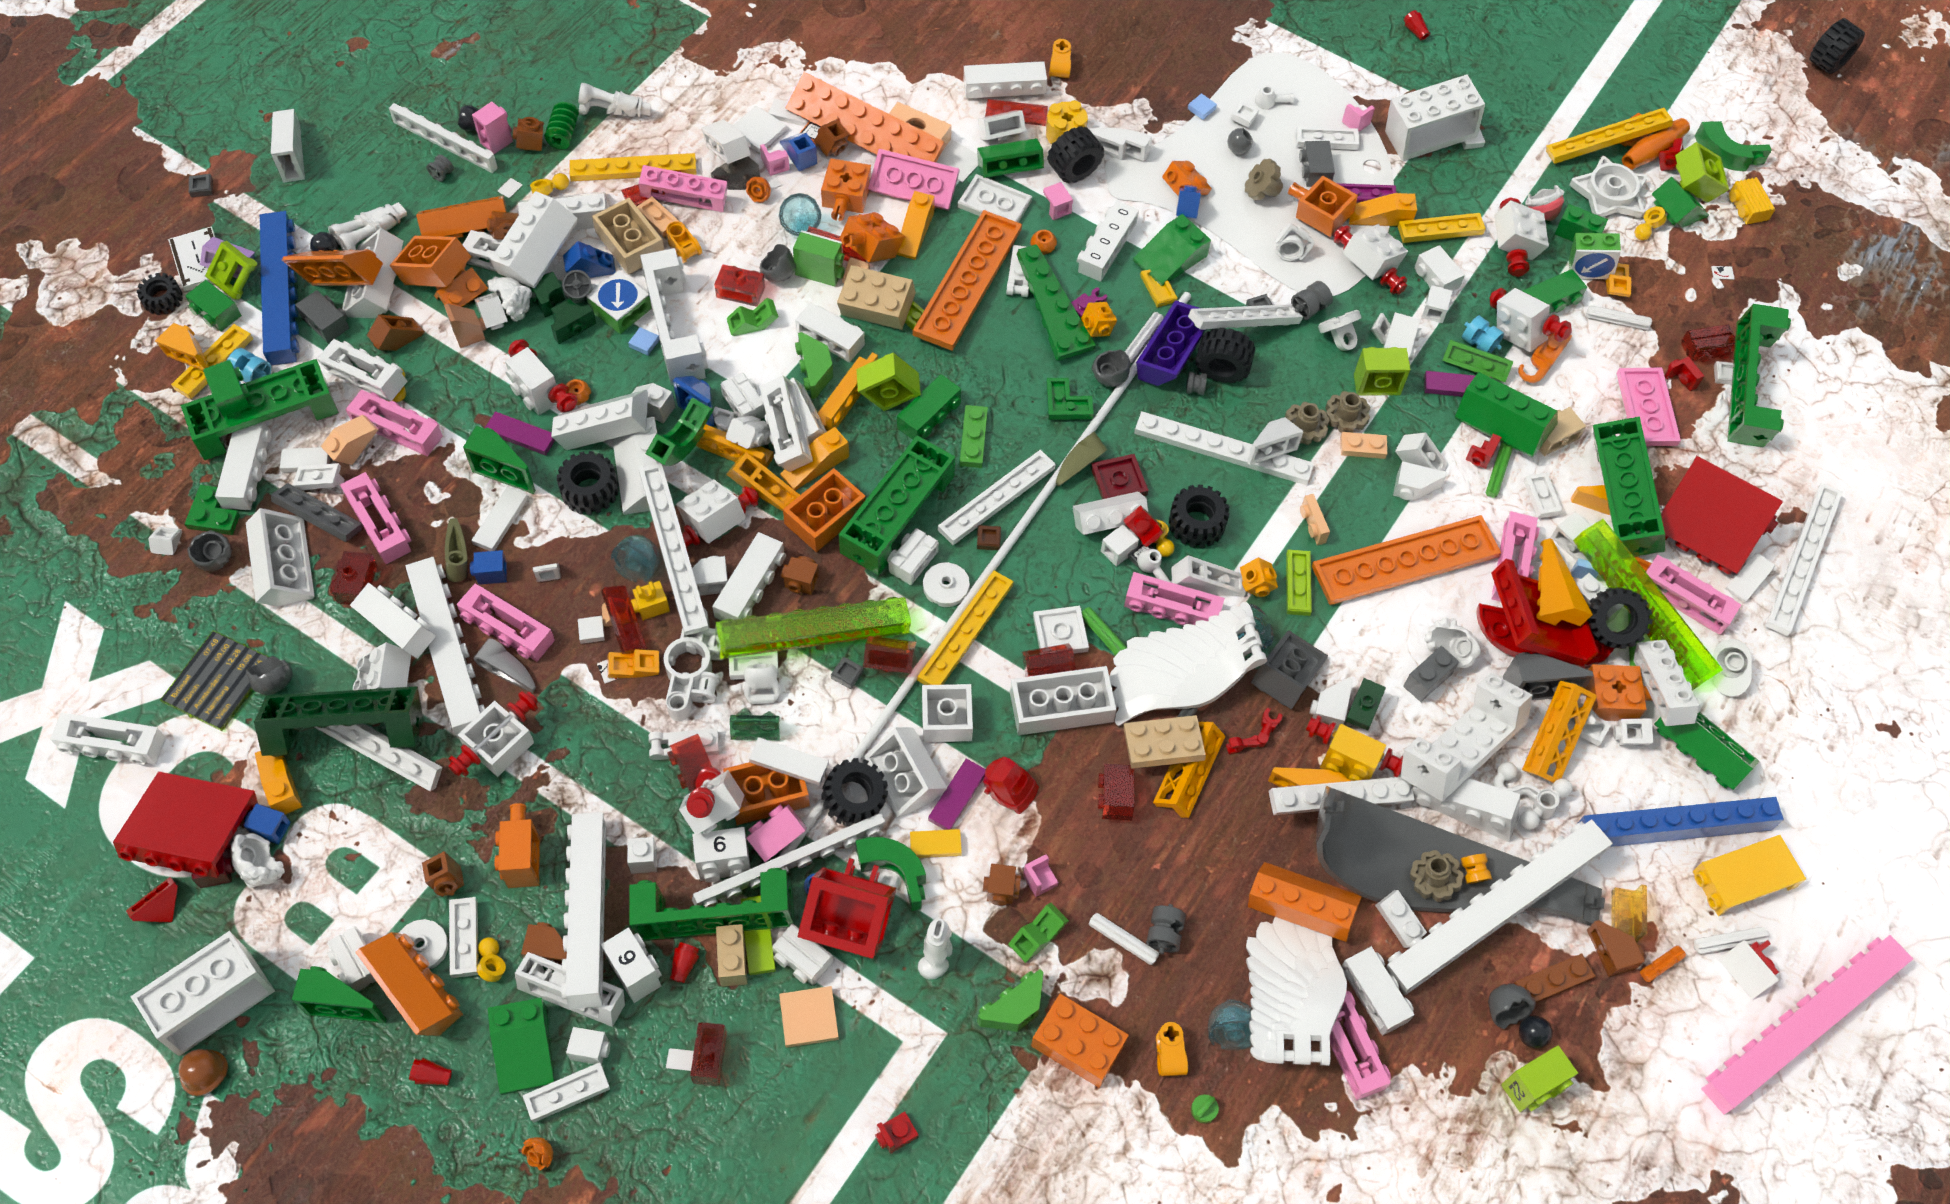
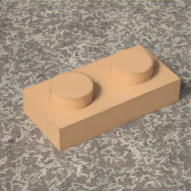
(656, 215)
(1363, 445)
(1316, 523)

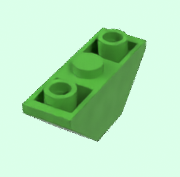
(815, 363)
(1015, 1006)

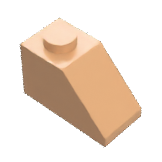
(349, 439)

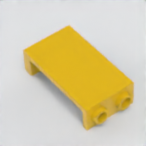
(1748, 874)

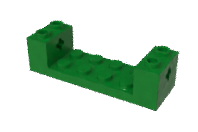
(270, 398)
(1747, 422)
(1629, 485)
(894, 502)
(656, 922)

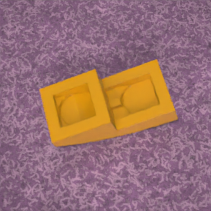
(1620, 282)
(633, 665)

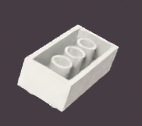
(1062, 700)

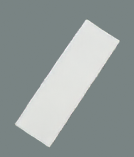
(1123, 142)

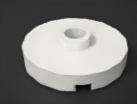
(943, 594)
(435, 940)

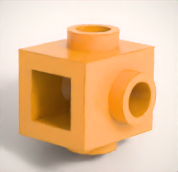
(1098, 319)
(1258, 577)

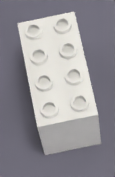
(1434, 117)
(202, 994)

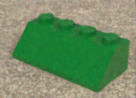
(1507, 413)
(1712, 749)

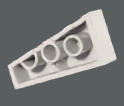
(1479, 806)

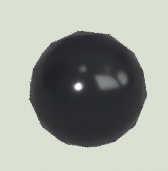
(466, 119)
(323, 241)
(1535, 1032)

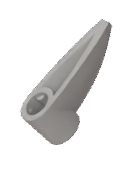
(498, 661)

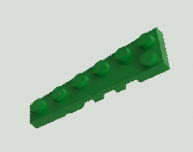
(1065, 328)

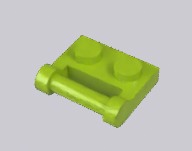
(224, 266)

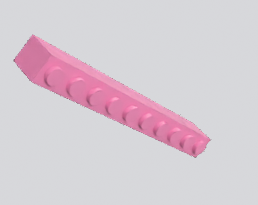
(1806, 1024)

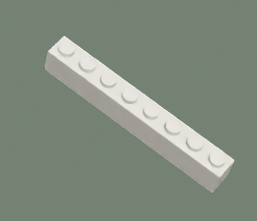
(446, 649)
(585, 911)

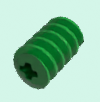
(561, 125)

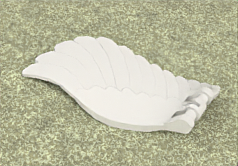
(1185, 664)
(1293, 992)

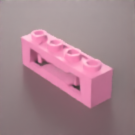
(683, 188)
(423, 431)
(358, 492)
(1518, 527)
(1693, 595)
(1170, 600)
(476, 608)
(1371, 1074)

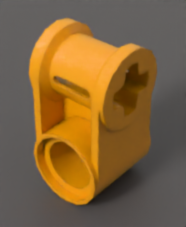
(1060, 60)
(682, 241)
(1171, 1055)

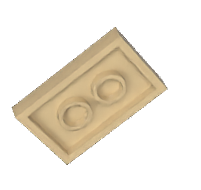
(1164, 741)

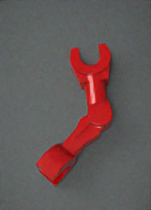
(1237, 744)

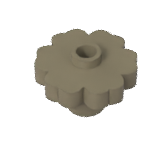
(1264, 180)
(1347, 412)
(1310, 420)
(1436, 875)

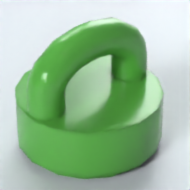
(1204, 1108)

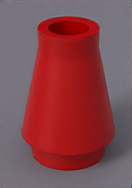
(1416, 24)
(684, 959)
(429, 1073)

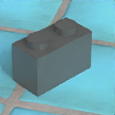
(1316, 161)
(323, 316)
(1431, 673)

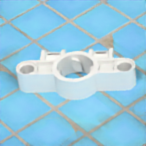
(692, 687)

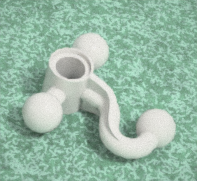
(1531, 818)

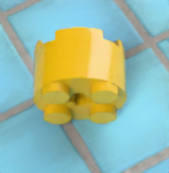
(1064, 117)

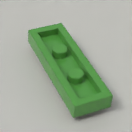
(1477, 360)
(973, 436)

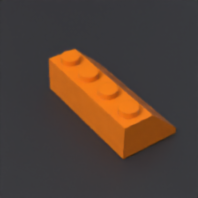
(459, 218)
(336, 267)
(1304, 901)
(410, 984)

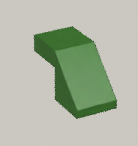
(747, 321)
(1039, 933)

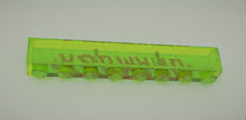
(1622, 570)
(812, 627)

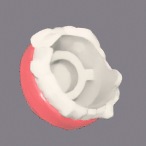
(1547, 201)

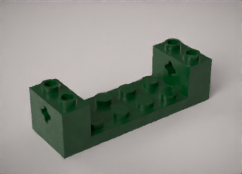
(285, 714)

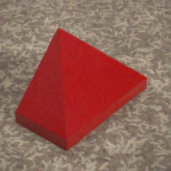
(157, 904)

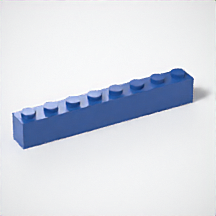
(278, 289)
(1689, 821)

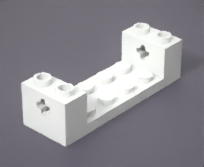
(665, 277)
(1464, 747)

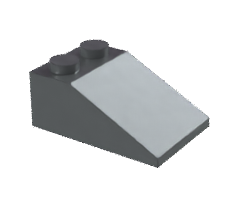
(1289, 669)
(1542, 674)

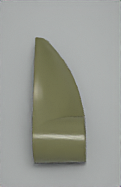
(1080, 456)
(455, 552)

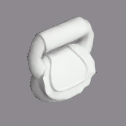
(761, 677)

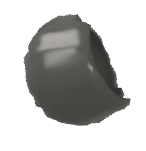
(778, 264)
(1111, 368)
(210, 551)
(270, 676)
(1510, 1004)

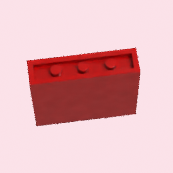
(1717, 515)
(1519, 602)
(183, 824)

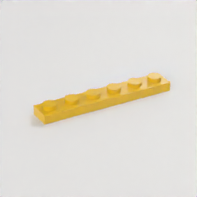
(1609, 135)
(629, 166)
(965, 630)

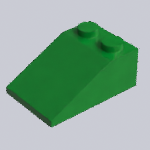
(1173, 250)
(494, 459)
(326, 996)
(521, 1045)

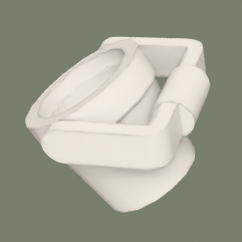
(1290, 243)

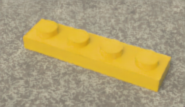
(1441, 227)
(194, 379)

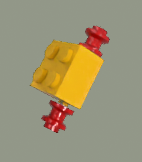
(1352, 751)

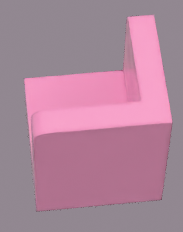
(1357, 118)
(775, 161)
(1059, 200)
(1039, 876)

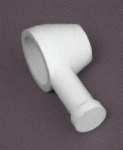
(1267, 98)
(1149, 566)

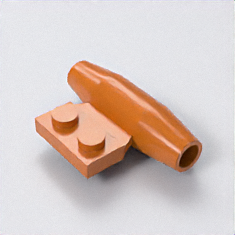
(1647, 147)

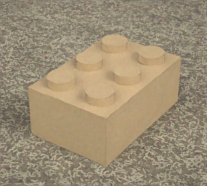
(627, 234)
(876, 297)

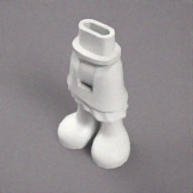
(614, 103)
(369, 223)
(936, 949)

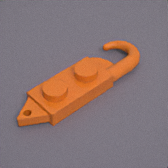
(1544, 358)

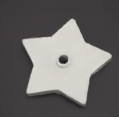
(1611, 189)

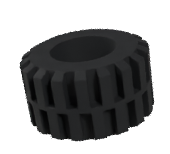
(1837, 46)
(1075, 154)
(1225, 355)
(583, 468)
(1204, 501)
(1638, 623)
(863, 775)

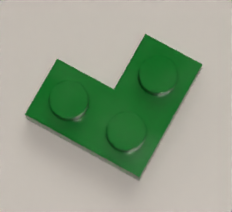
(1062, 405)
(207, 515)

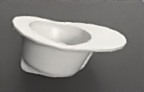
(1736, 665)

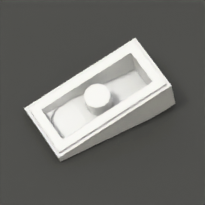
(1750, 577)

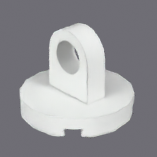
(1342, 326)

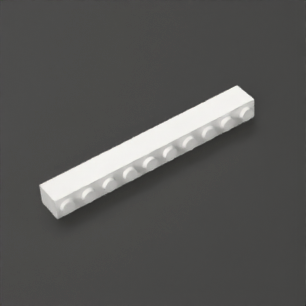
(1498, 906)

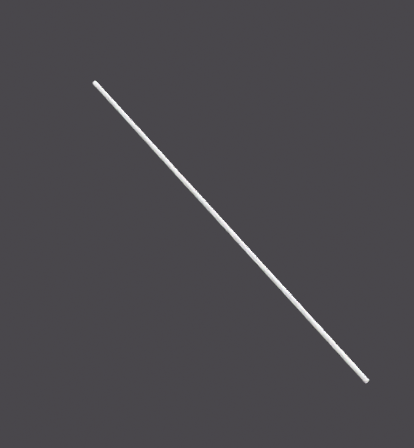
(993, 565)

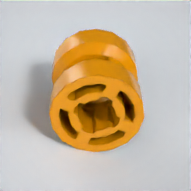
(1476, 868)

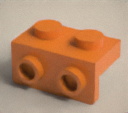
(1184, 173)
(463, 290)

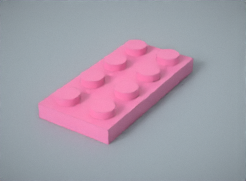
(902, 175)
(1647, 396)

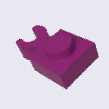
(1082, 301)

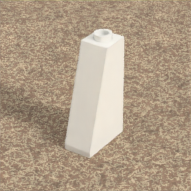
(287, 145)

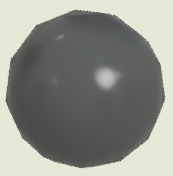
(1239, 141)

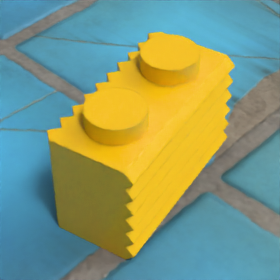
(1751, 201)

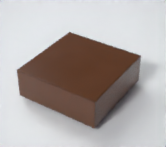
(988, 537)

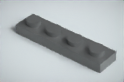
(316, 512)

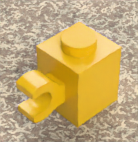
(650, 600)

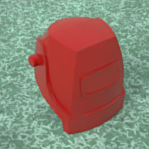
(1010, 784)

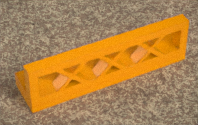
(843, 396)
(716, 442)
(1555, 729)
(1194, 774)

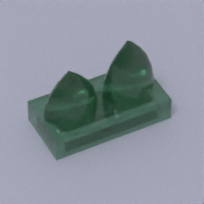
(750, 727)

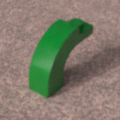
(1733, 154)
(685, 435)
(897, 858)

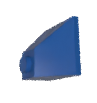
(690, 387)

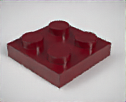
(1119, 476)

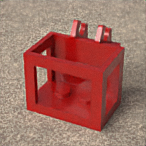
(847, 910)

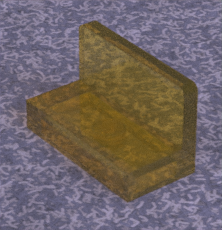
(1630, 911)

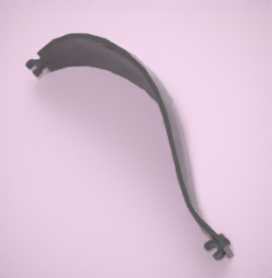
(1375, 848)

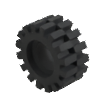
(156, 284)

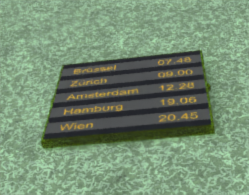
(214, 681)

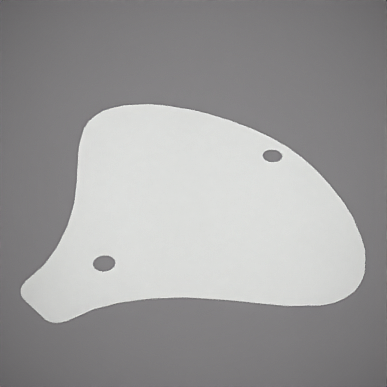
(1228, 209)

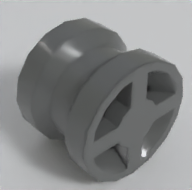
(440, 167)
(1196, 383)

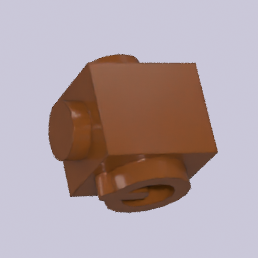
(528, 134)
(832, 138)
(500, 223)
(800, 575)
(443, 874)
(1002, 884)

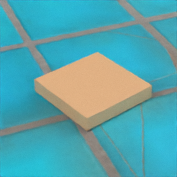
(808, 1016)

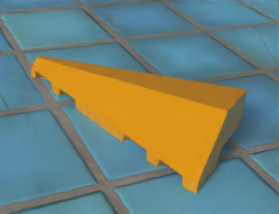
(1558, 589)

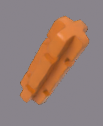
(1662, 963)

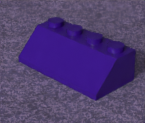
(1169, 346)

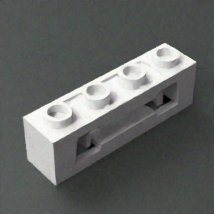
(483, 245)
(387, 378)
(788, 452)
(71, 736)
(540, 983)

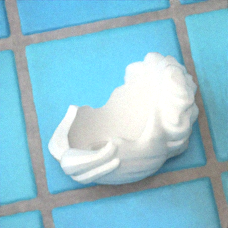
(513, 294)
(1455, 640)
(253, 860)

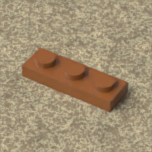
(1557, 978)

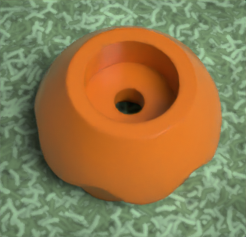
(756, 194)
(1047, 236)
(582, 388)
(538, 1152)

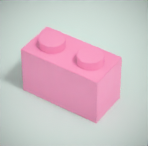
(493, 127)
(776, 832)

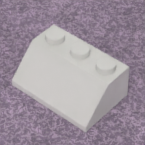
(908, 770)

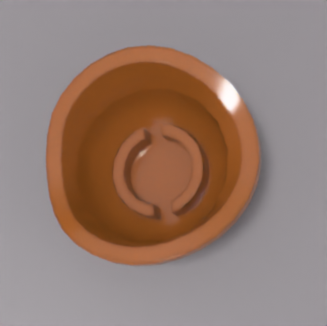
(202, 1071)

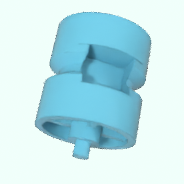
(1483, 335)
(249, 364)

